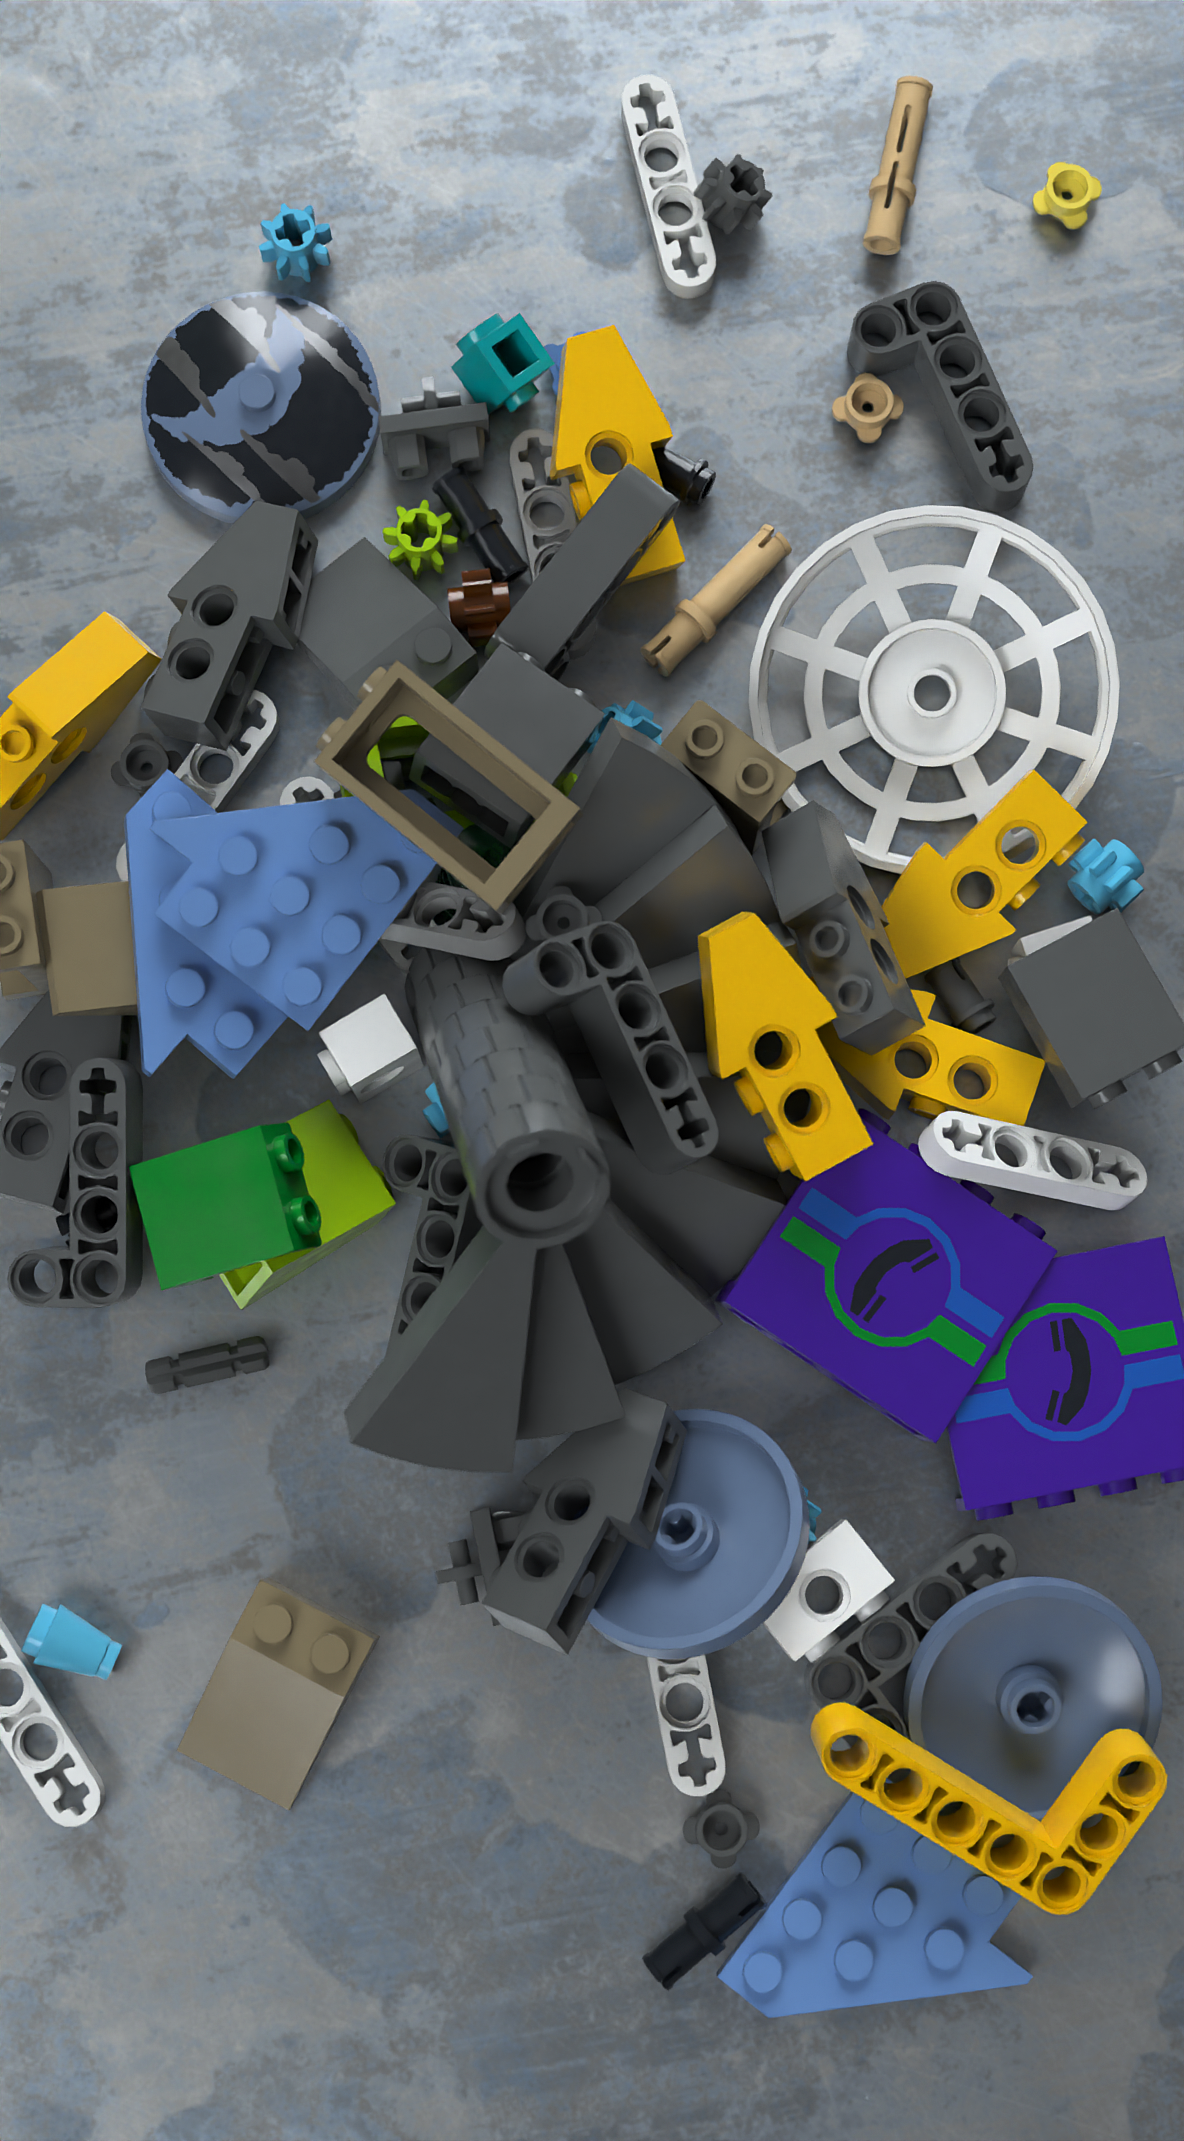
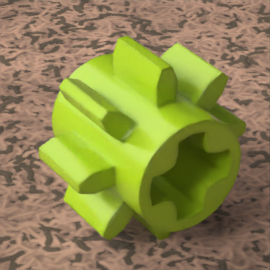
(407, 531)

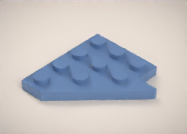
(293, 892)
(177, 983)
(873, 1922)

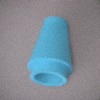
(70, 1643)

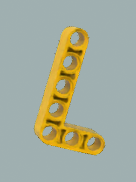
(986, 1816)

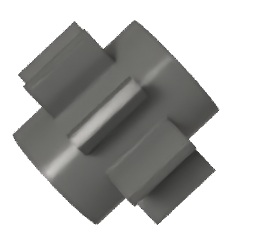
(733, 194)

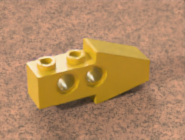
(609, 405)
(67, 710)
(923, 907)
(758, 989)
(1007, 1073)

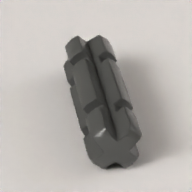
(207, 1365)

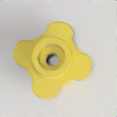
(1072, 179)

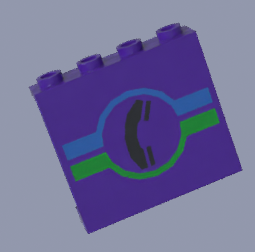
(891, 1280)
(1078, 1386)

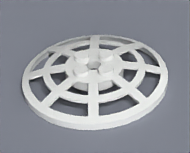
(940, 650)

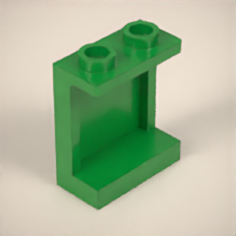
(226, 1204)

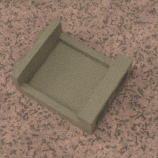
(734, 769)
(21, 944)

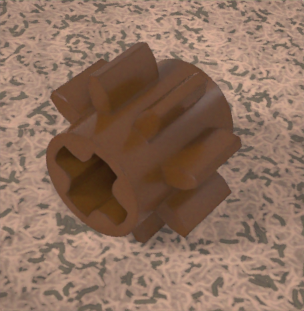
(478, 605)

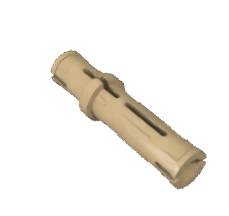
(886, 223)
(697, 618)

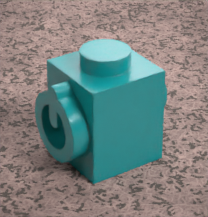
(501, 363)

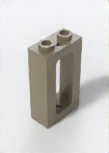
(400, 694)

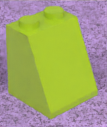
(344, 1186)

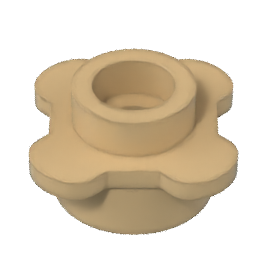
(868, 390)

